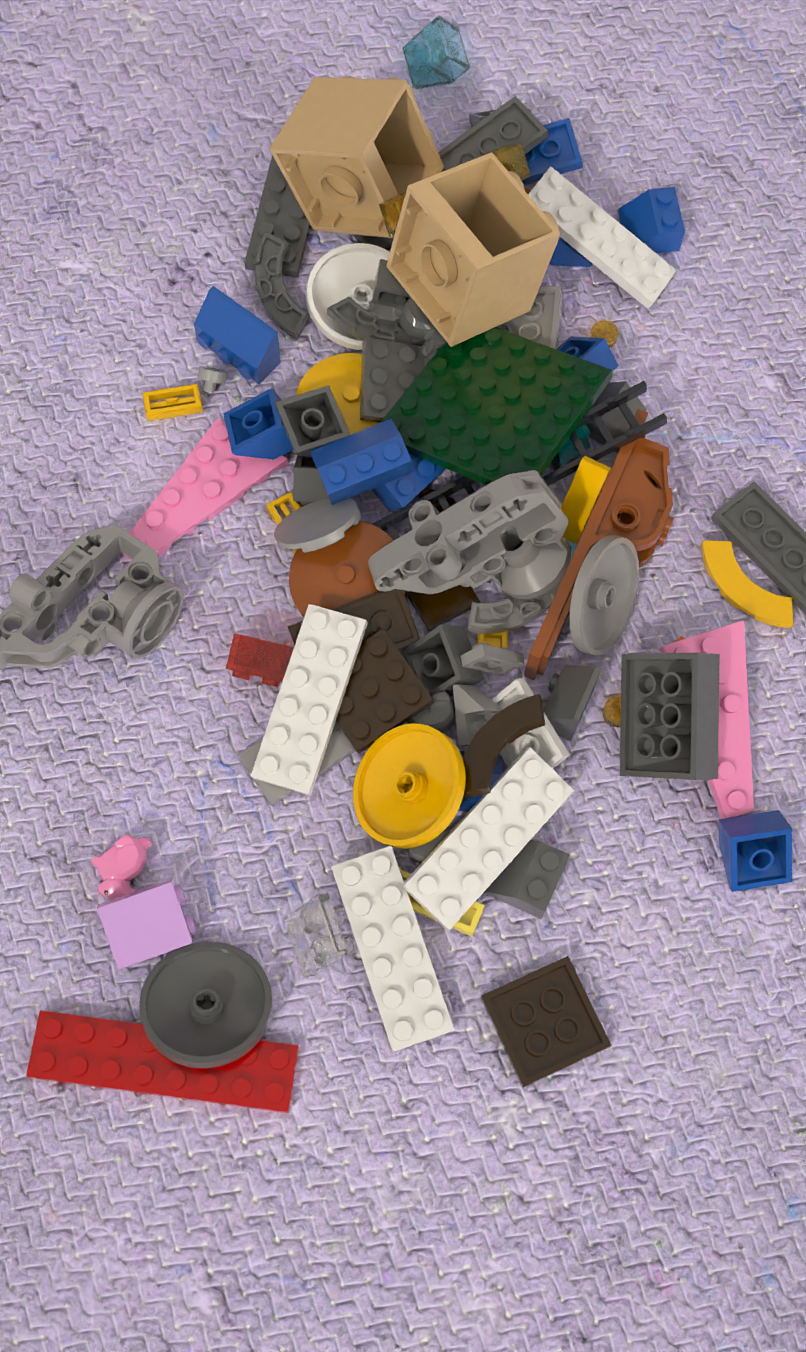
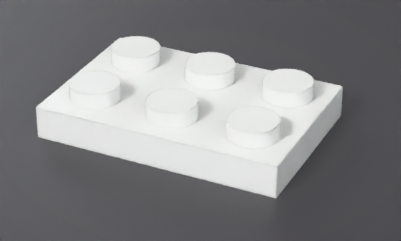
(542, 739)

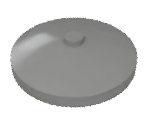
(604, 595)

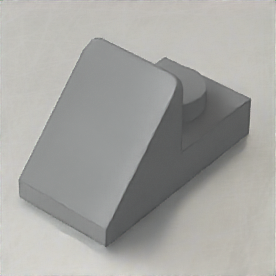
(470, 708)

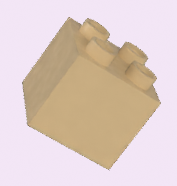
(353, 149)
(472, 247)

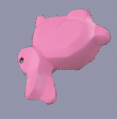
(121, 865)

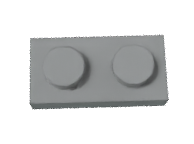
(491, 659)

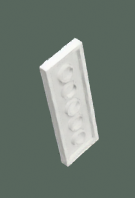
(602, 239)
(309, 699)
(487, 838)
(392, 949)

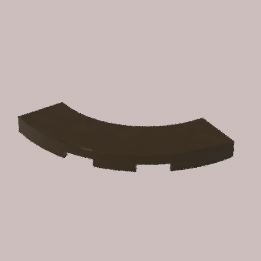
(493, 737)

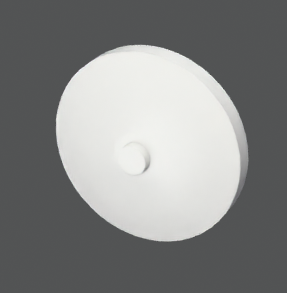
(341, 274)

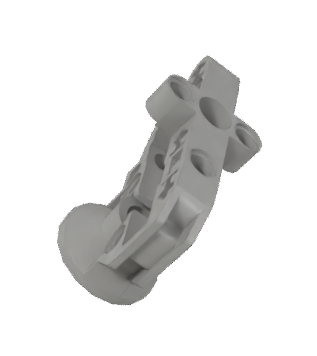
(498, 533)
(136, 613)

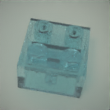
(436, 55)

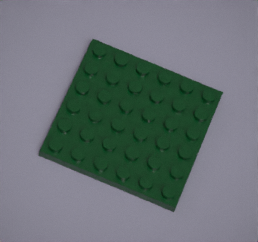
(496, 405)

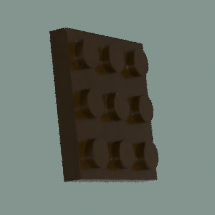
(379, 693)
(545, 1021)

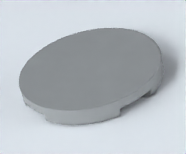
(316, 525)

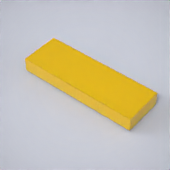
(583, 496)

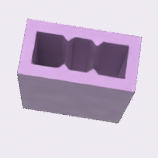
(146, 923)

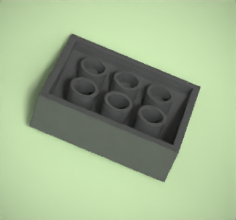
(669, 715)

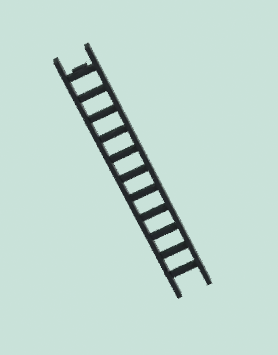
(560, 472)

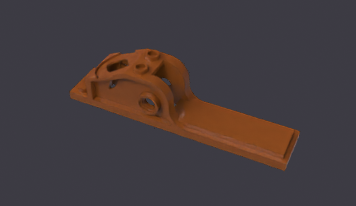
(640, 492)

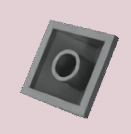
(613, 419)

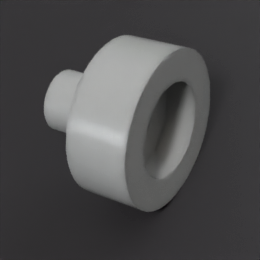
(211, 377)

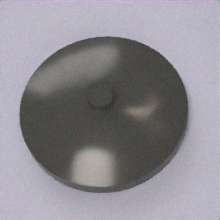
(205, 1004)

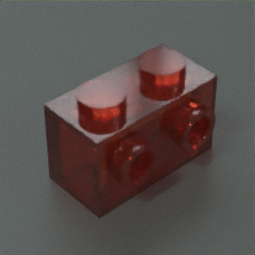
(258, 658)

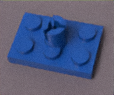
(556, 151)

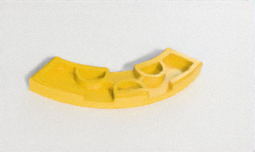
(740, 590)

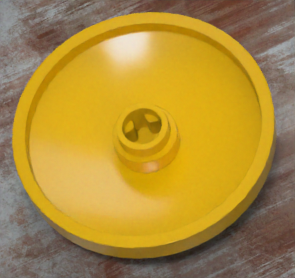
(343, 376)
(409, 786)

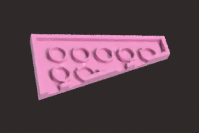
(201, 489)
(734, 784)

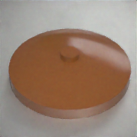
(338, 571)

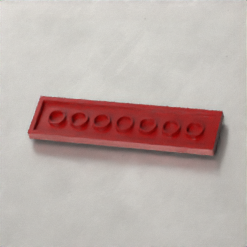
(123, 1059)

